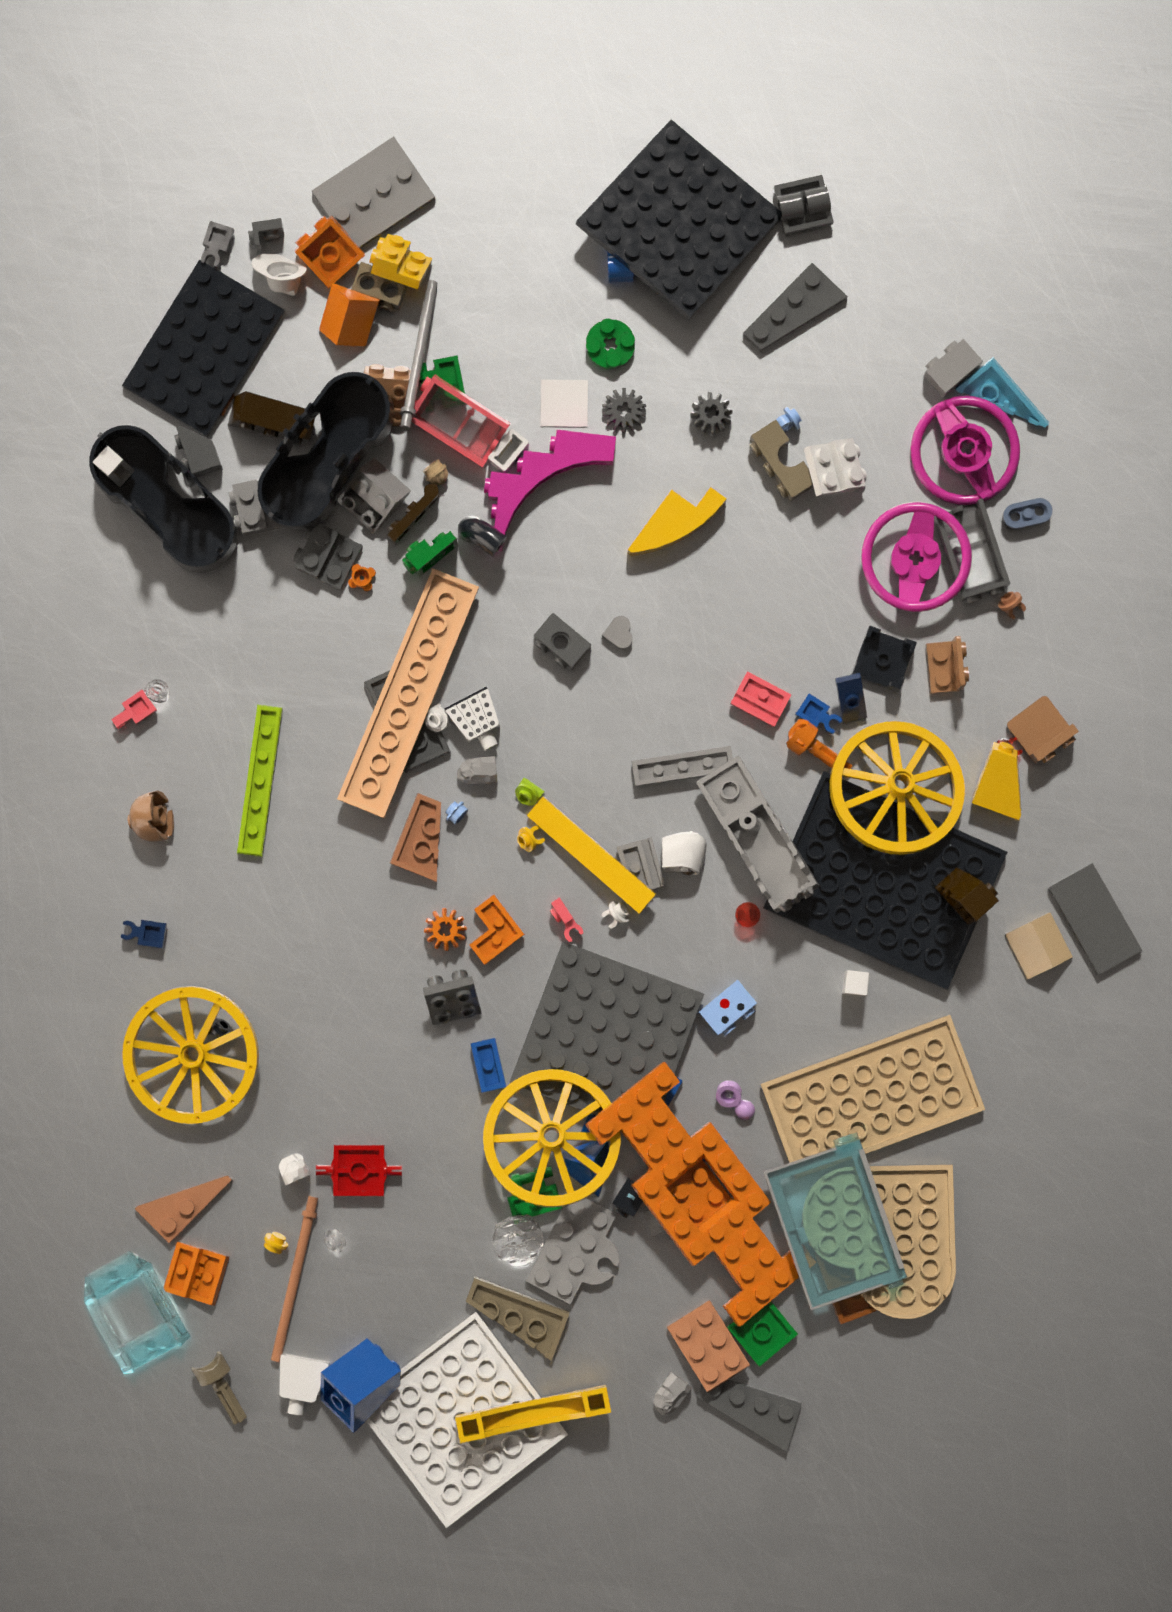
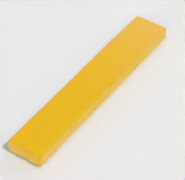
(591, 855)

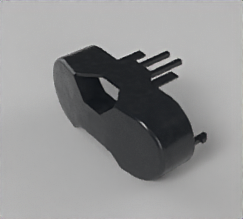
(304, 487)
(193, 530)

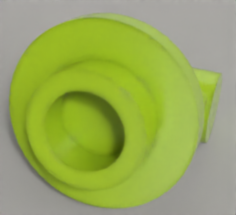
(528, 792)

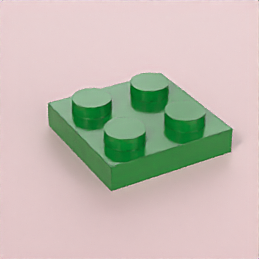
(763, 1333)

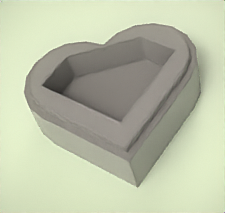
(619, 633)

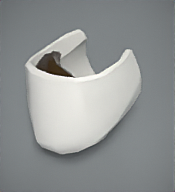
(683, 853)

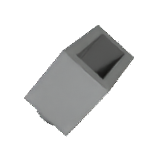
(953, 367)

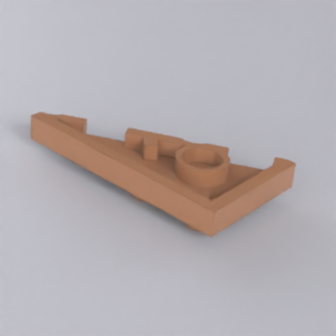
(174, 1212)

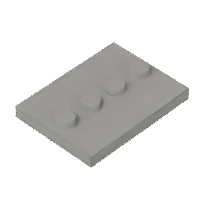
(374, 193)

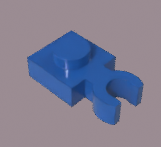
(815, 712)

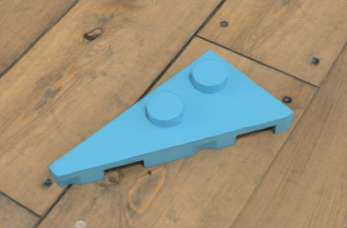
(995, 385)

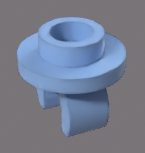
(789, 419)

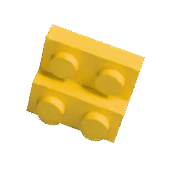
(397, 263)

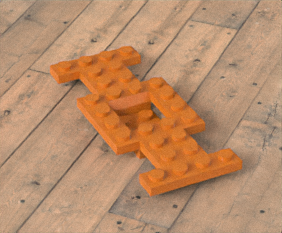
(691, 1199)

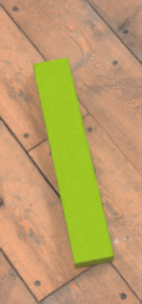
(259, 780)

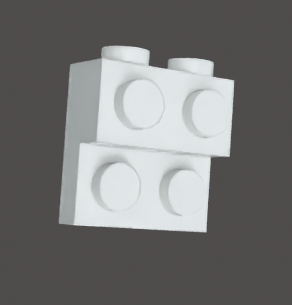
(835, 467)

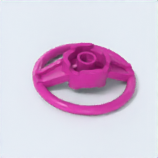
(974, 465)
(919, 541)

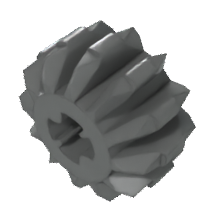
(715, 421)

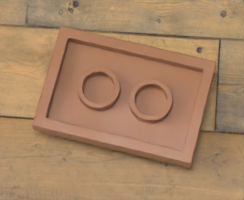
(708, 1346)

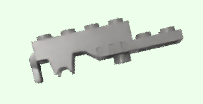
(758, 835)

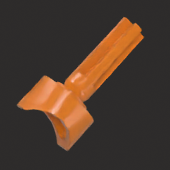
(802, 738)

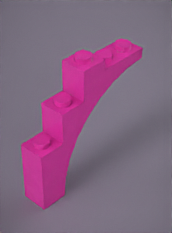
(570, 452)

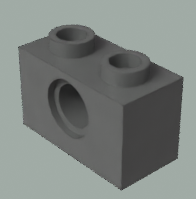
(554, 628)

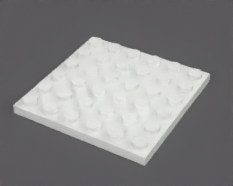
(419, 1428)

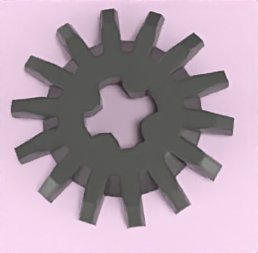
(629, 418)

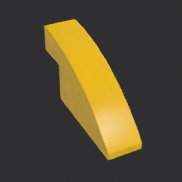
(675, 521)

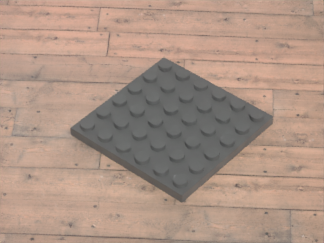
(605, 1025)

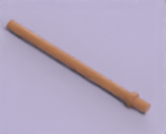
(309, 1214)

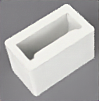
(508, 451)
(113, 466)
(855, 983)

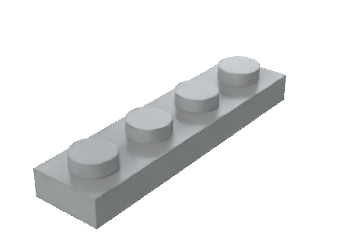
(680, 765)

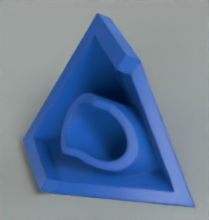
(578, 1171)

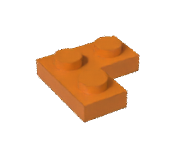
(501, 932)

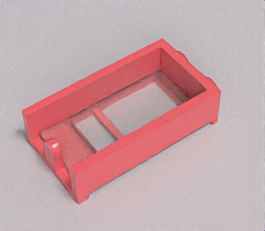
(458, 420)

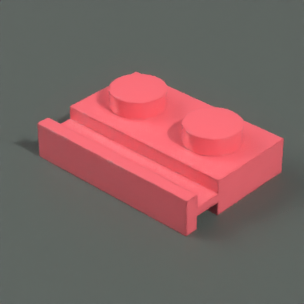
(760, 699)

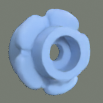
(456, 812)

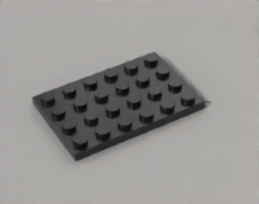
(203, 348)

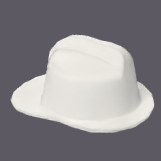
(280, 272)

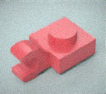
(136, 708)
(561, 913)

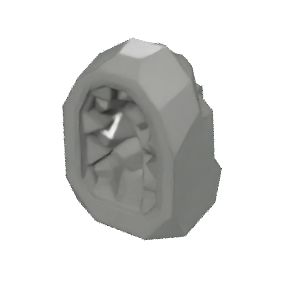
(478, 771)
(670, 1394)

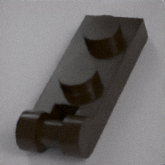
(414, 513)

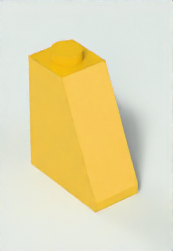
(1000, 782)

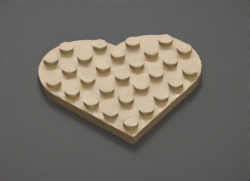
(923, 1225)

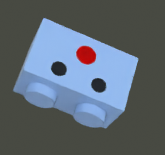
(727, 1008)

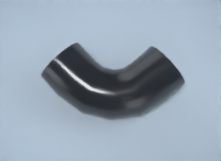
(481, 534)

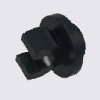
(220, 1028)

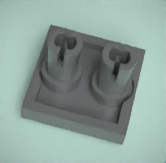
(451, 999)

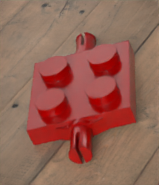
(358, 1170)

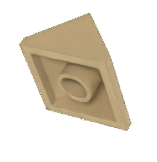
(1038, 946)

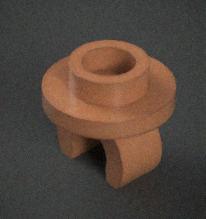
(1010, 601)

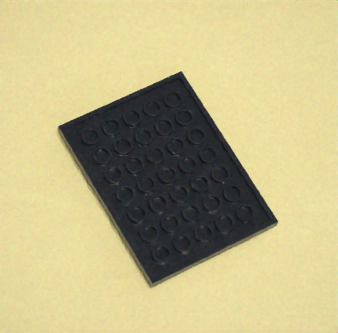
(887, 900)

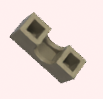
(767, 443)

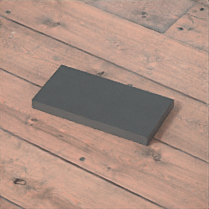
(429, 744)
(1095, 919)

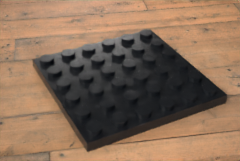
(679, 219)

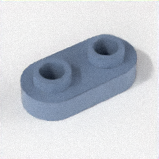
(1026, 513)

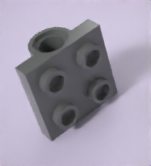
(804, 204)

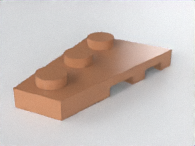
(419, 839)

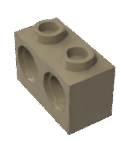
(379, 288)

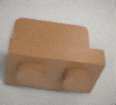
(395, 382)
(1041, 730)

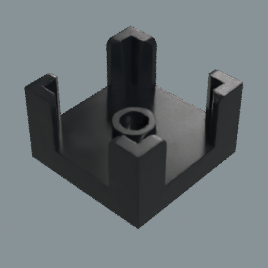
(883, 659)

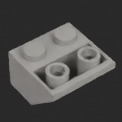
(373, 495)

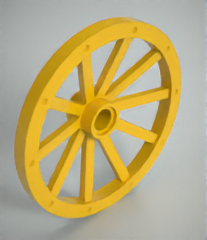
(905, 775)
(135, 1080)
(489, 1138)

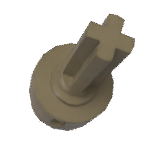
(214, 1374)

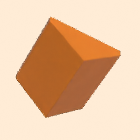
(348, 316)

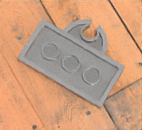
(574, 1251)

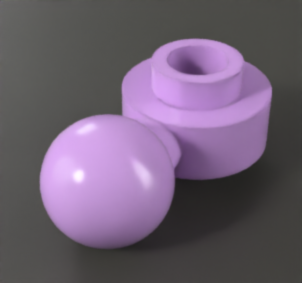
(743, 1108)

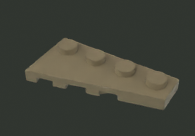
(519, 1314)

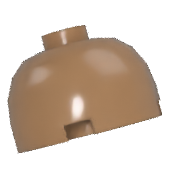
(150, 817)

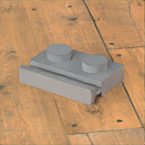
(642, 861)

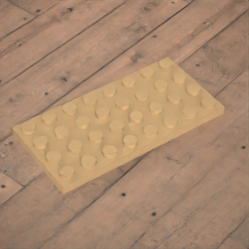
(875, 1090)

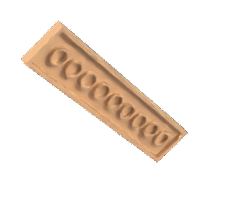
(408, 693)

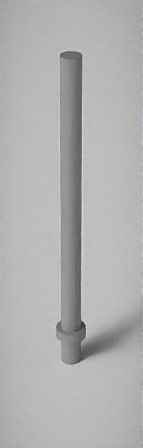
(408, 410)

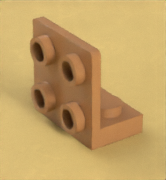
(946, 666)

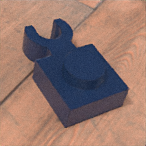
(148, 934)

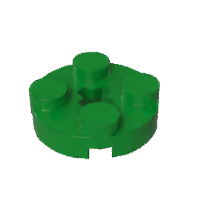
(609, 330)

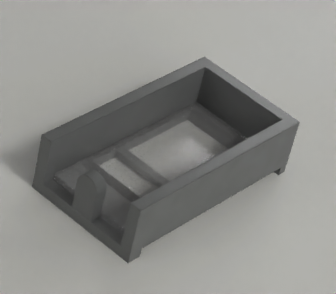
(987, 566)

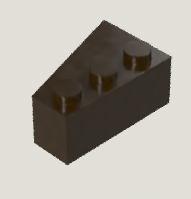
(266, 416)
(967, 895)

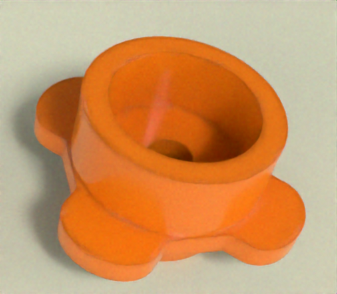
(358, 571)

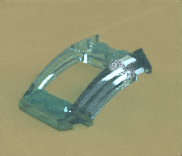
(154, 1341)

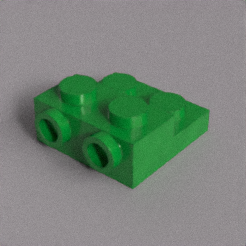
(423, 557)

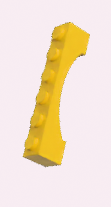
(533, 1413)

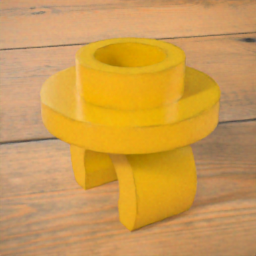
(527, 840)

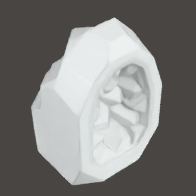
(293, 1168)

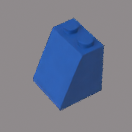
(359, 1383)

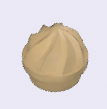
(436, 473)

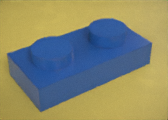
(488, 1065)

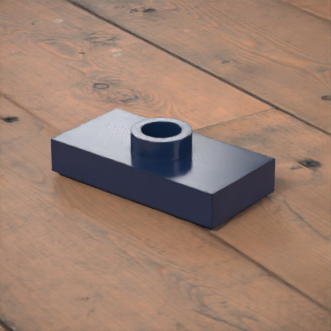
(851, 698)

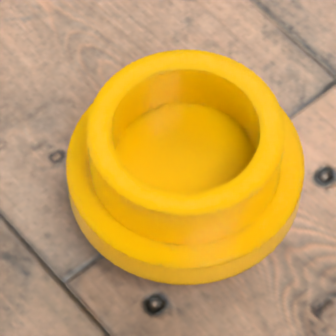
(275, 1242)

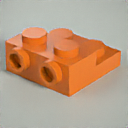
(328, 250)

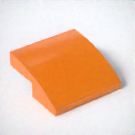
(196, 1273)

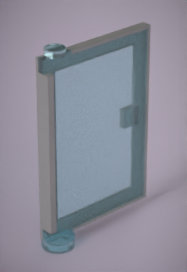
(835, 1223)

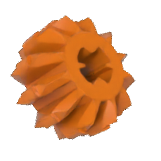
(436, 928)

